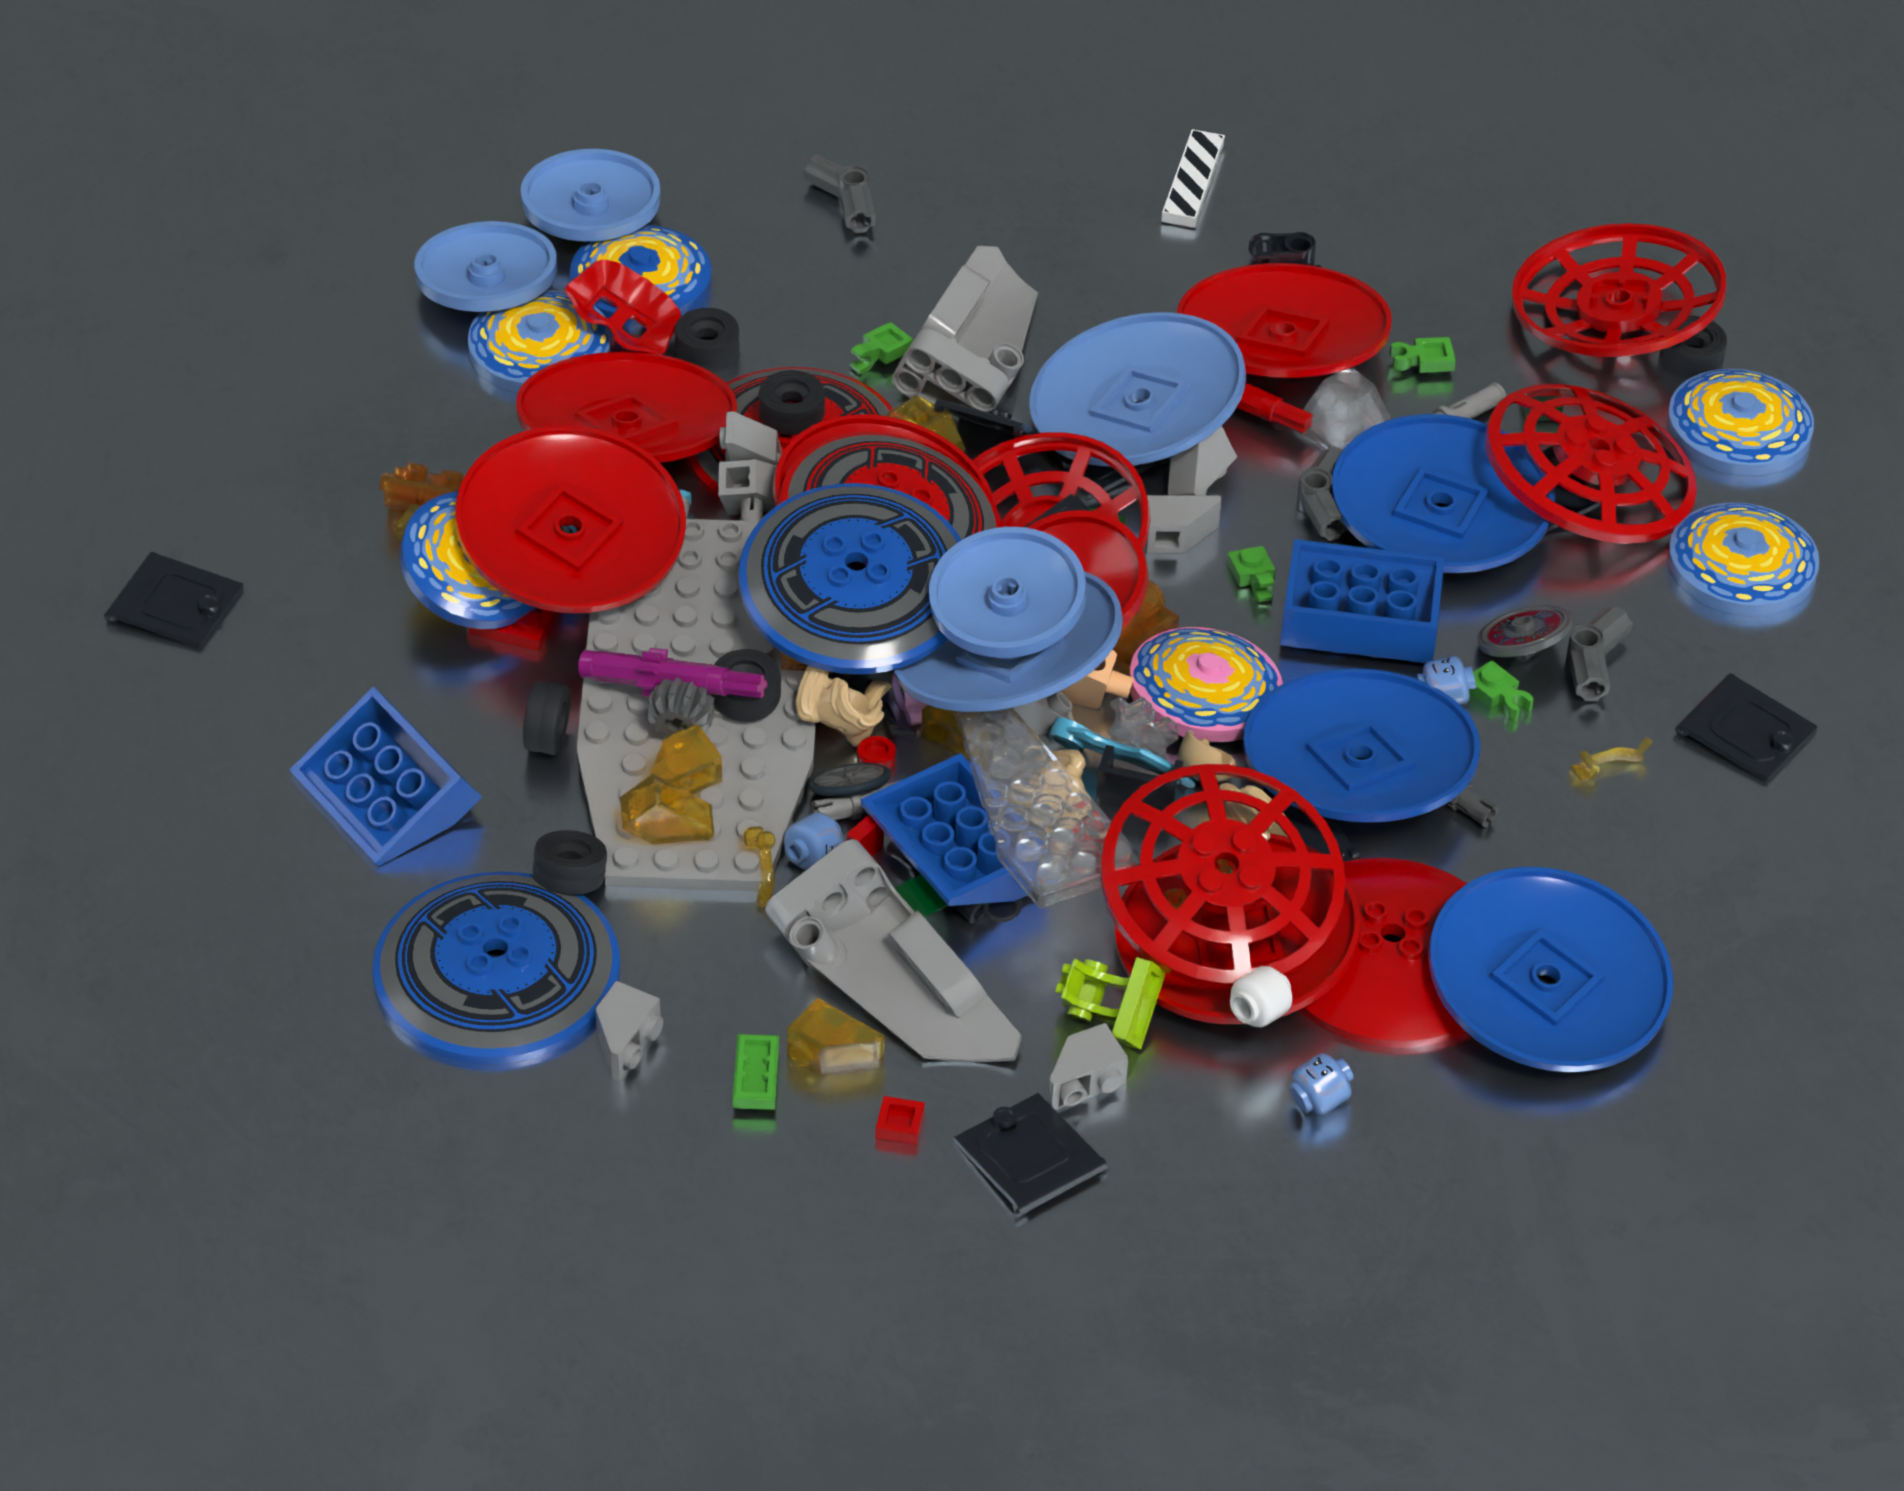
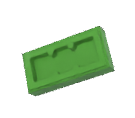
(756, 1072)

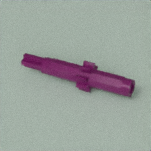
(654, 666)

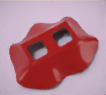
(633, 298)

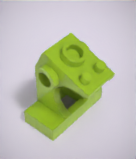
(1083, 990)

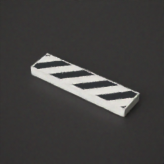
(1193, 178)

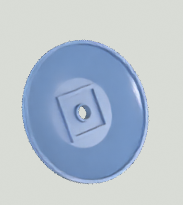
(1103, 376)
(978, 683)

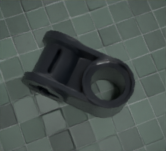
(1283, 248)

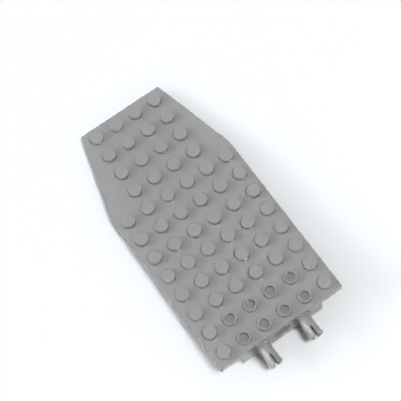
(764, 761)

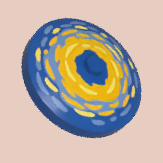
(659, 254)
(444, 576)

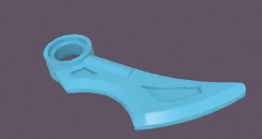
(1078, 737)

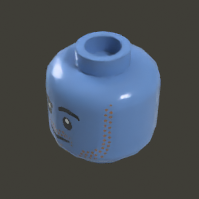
(1450, 677)
(811, 839)
(1321, 1084)

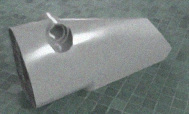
(971, 337)
(889, 959)

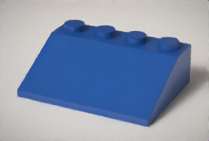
(1362, 601)
(384, 780)
(945, 833)

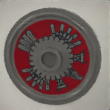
(1525, 632)

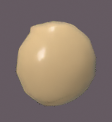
(1200, 752)

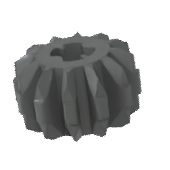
(679, 706)

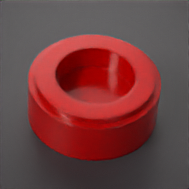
(877, 750)

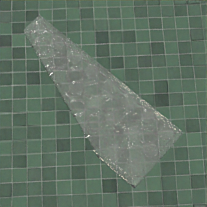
(1038, 813)

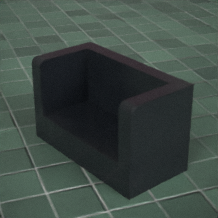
(1118, 784)

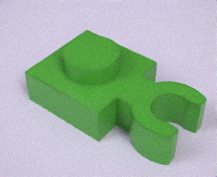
(1426, 353)
(1499, 687)

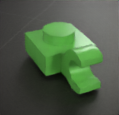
(881, 343)
(1253, 568)

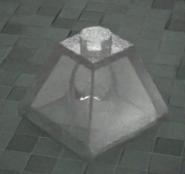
(1343, 409)

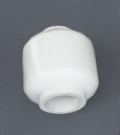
(1261, 996)

